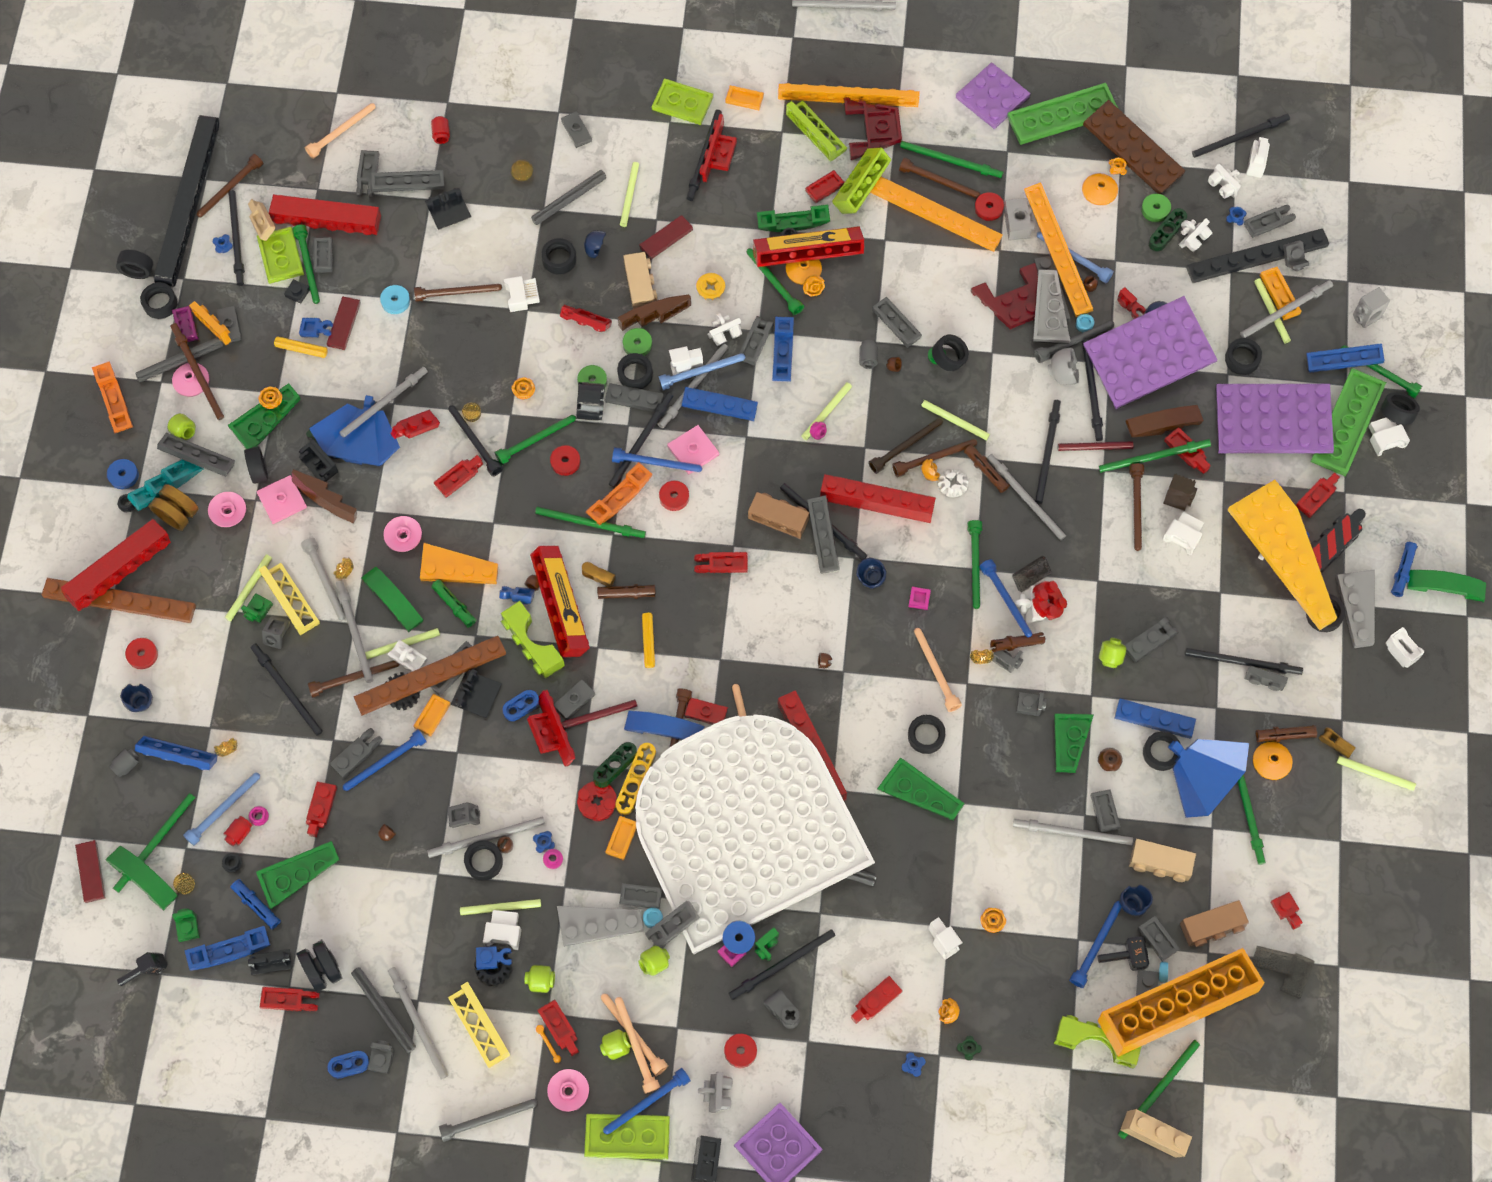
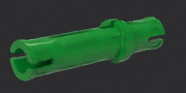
(459, 609)

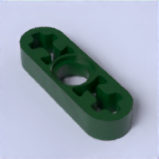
(1168, 222)
(616, 756)

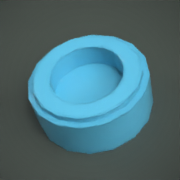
(1084, 322)
(652, 917)
(1163, 972)

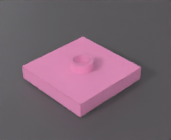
(693, 448)
(281, 499)

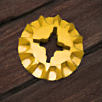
(712, 279)

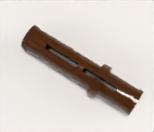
(972, 453)
(626, 591)
(1010, 643)
(1268, 734)

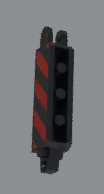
(1338, 538)

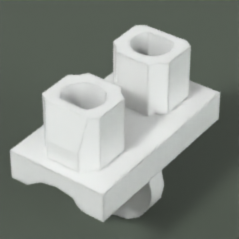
(1227, 180)
(1200, 229)
(717, 333)
(1027, 608)
(407, 656)

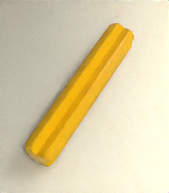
(301, 347)
(648, 640)

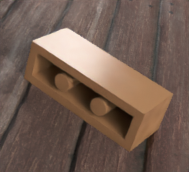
(778, 514)
(1214, 924)

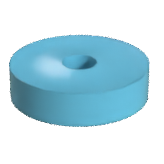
(392, 292)

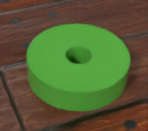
(1153, 214)
(634, 335)
(592, 371)

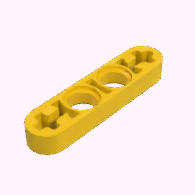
(632, 777)

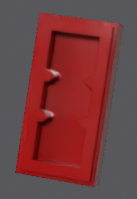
(824, 186)
(705, 711)

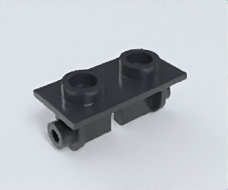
(270, 962)

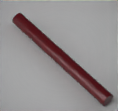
(1095, 446)
(599, 714)

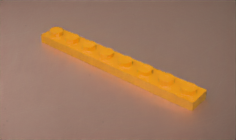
(836, 94)
(937, 214)
(1058, 249)

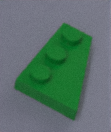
(1070, 737)

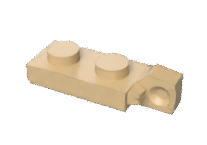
(261, 219)

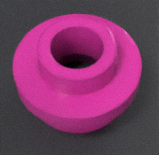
(818, 430)
(254, 812)
(555, 864)

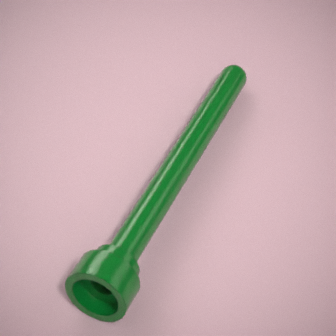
(300, 233)
(794, 306)
(1412, 388)
(504, 454)
(975, 528)

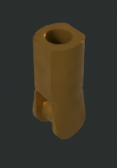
(598, 574)
(1340, 745)

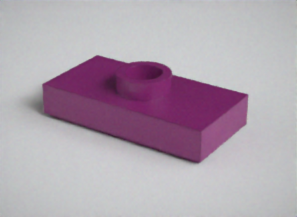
(185, 322)

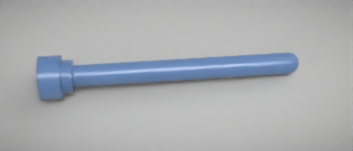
(1103, 273)
(667, 381)
(194, 834)

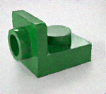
(257, 608)
(186, 925)
(768, 940)

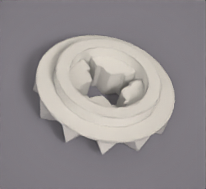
(955, 490)

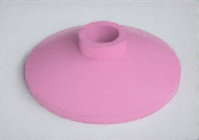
(188, 386)
(224, 502)
(402, 526)
(568, 1079)

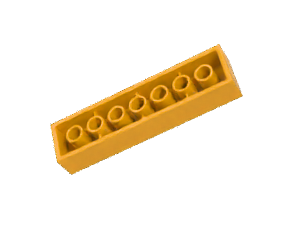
(1180, 1002)

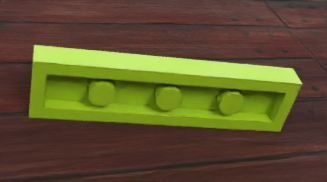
(815, 133)

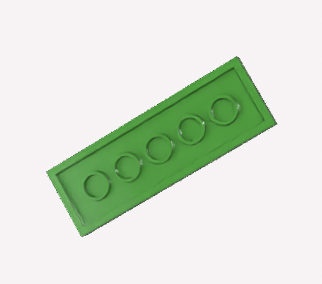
(1058, 113)
(1350, 420)

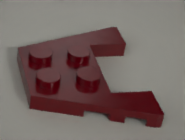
(881, 126)
(1016, 305)

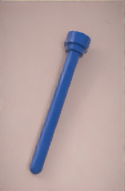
(620, 455)
(989, 569)
(415, 740)
(1079, 977)
(680, 1078)

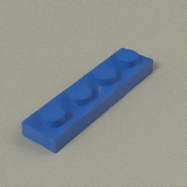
(1345, 358)
(719, 404)
(1155, 718)
(175, 752)

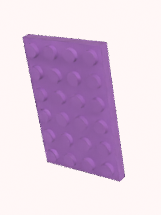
(1150, 352)
(1274, 418)

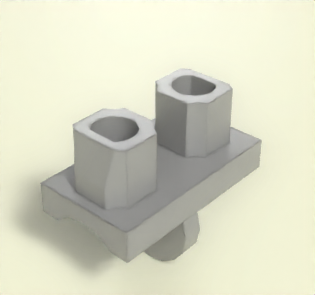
(713, 1092)

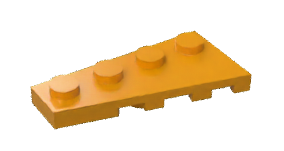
(455, 567)

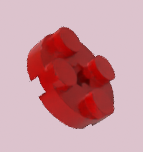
(1057, 603)
(592, 811)

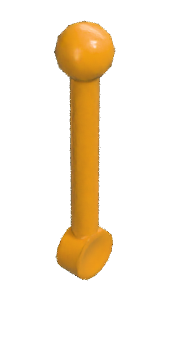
(540, 1030)

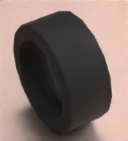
(558, 243)
(134, 264)
(150, 291)
(1248, 344)
(958, 345)
(635, 358)
(1400, 408)
(256, 465)
(1340, 610)
(926, 719)
(1150, 760)
(472, 849)

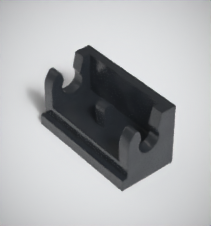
(317, 461)
(706, 1159)

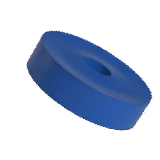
(118, 467)
(732, 944)

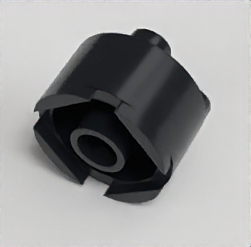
(590, 401)

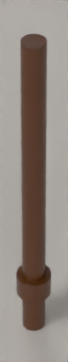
(182, 341)

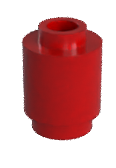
(440, 130)
(237, 831)

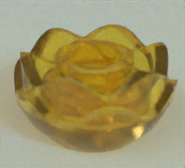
(521, 165)
(344, 568)
(981, 657)
(226, 747)

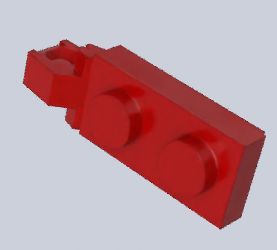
(585, 317)
(415, 425)
(1194, 459)
(458, 475)
(1317, 495)
(320, 807)
(876, 1000)
(559, 1026)

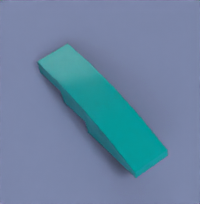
(173, 475)

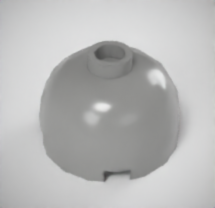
(1064, 367)

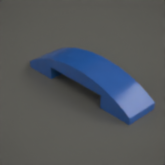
(783, 349)
(660, 725)
(227, 950)

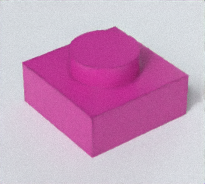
(919, 598)
(729, 957)

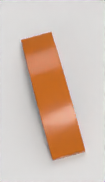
(112, 397)
(620, 495)

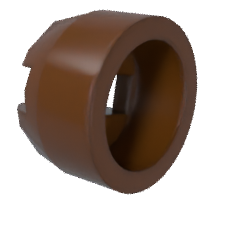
(1092, 285)
(894, 364)
(532, 582)
(823, 660)
(386, 833)
(507, 847)

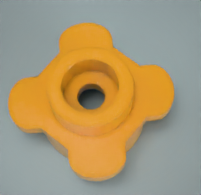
(1117, 166)

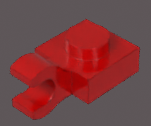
(1129, 301)
(1286, 908)

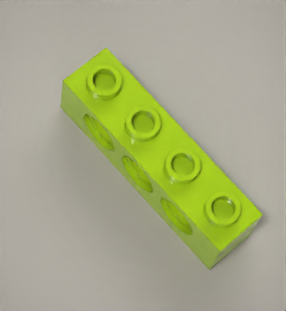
(861, 180)

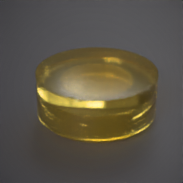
(471, 412)
(184, 883)

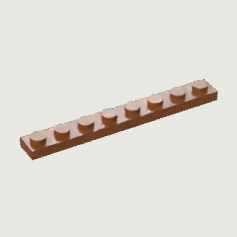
(129, 602)
(429, 675)

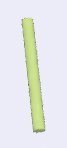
(629, 194)
(1271, 308)
(827, 410)
(956, 420)
(247, 589)
(409, 641)
(1376, 773)
(500, 906)

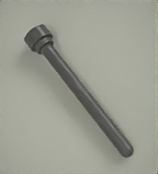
(1042, 354)
(449, 1131)

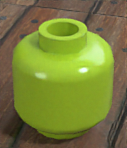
(181, 426)
(1112, 653)
(654, 960)
(540, 978)
(615, 1044)

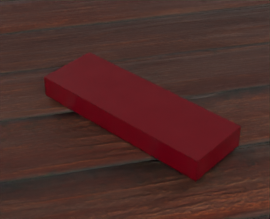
(666, 237)
(343, 323)
(90, 871)

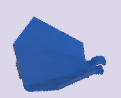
(366, 444)
(1207, 773)

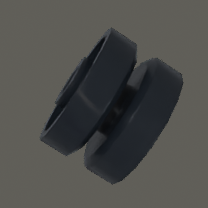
(322, 964)

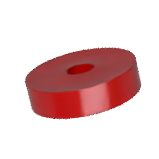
(986, 213)
(565, 468)
(678, 502)
(137, 646)
(740, 1060)

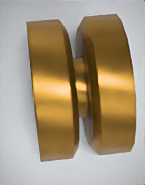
(173, 507)

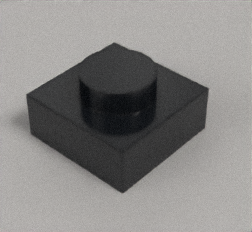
(297, 291)

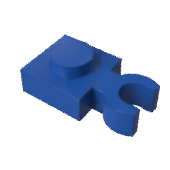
(313, 326)
(518, 594)
(489, 957)

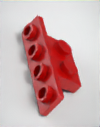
(720, 150)
(549, 730)

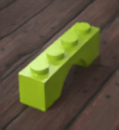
(545, 658)
(1073, 1032)

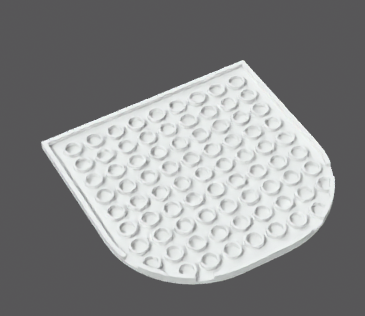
(744, 824)

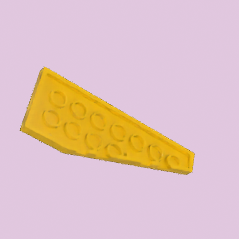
(1281, 538)

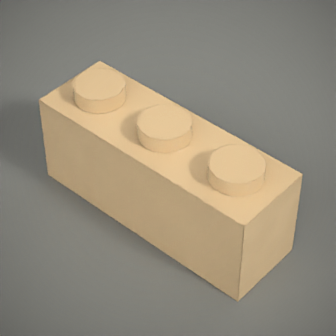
(639, 279)
(1162, 860)
(1156, 1133)

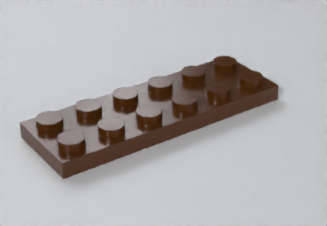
(1134, 146)

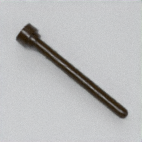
(877, 464)

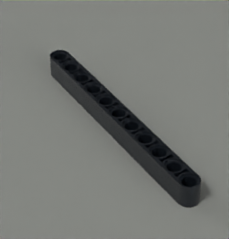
(186, 200)

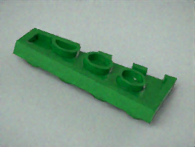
(259, 421)
(916, 788)
(290, 875)

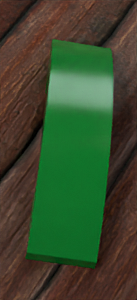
(797, 220)
(1447, 582)
(392, 598)
(142, 876)

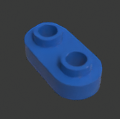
(519, 704)
(348, 1062)

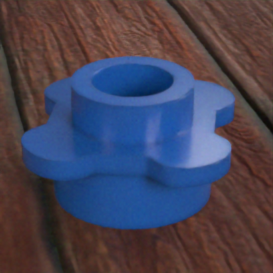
(1238, 211)
(224, 247)
(538, 838)
(915, 1070)

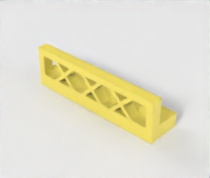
(282, 598)
(482, 1017)

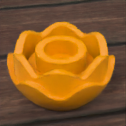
(813, 285)
(522, 383)
(267, 393)
(929, 470)
(997, 915)
(949, 1011)

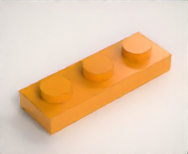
(1279, 291)
(211, 322)

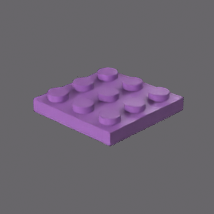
(992, 95)
(778, 1146)

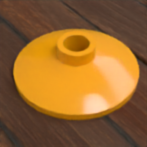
(1100, 195)
(799, 274)
(1272, 769)

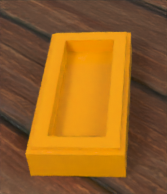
(744, 97)
(432, 715)
(621, 838)

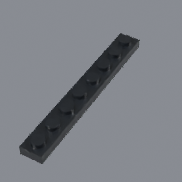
(1253, 256)

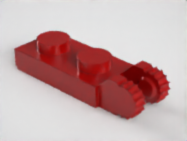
(722, 562)
(287, 999)

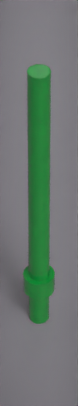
(984, 169)
(1190, 447)
(626, 530)
(158, 837)
(1256, 843)
(1166, 1080)

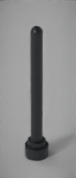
(493, 467)

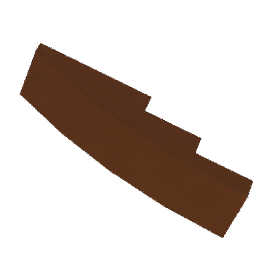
(660, 309)
(1164, 420)
(318, 492)

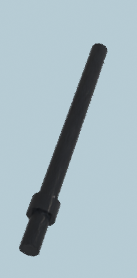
(1271, 123)
(695, 181)
(238, 267)
(660, 410)
(1054, 418)
(1096, 421)
(849, 544)
(265, 661)
(1282, 667)
(748, 985)

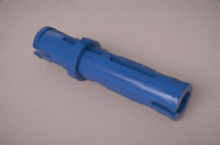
(1402, 575)
(249, 897)

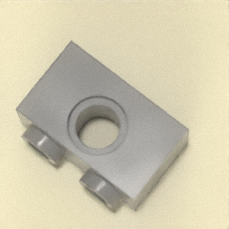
(1017, 228)
(1371, 307)

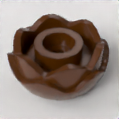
(1105, 763)

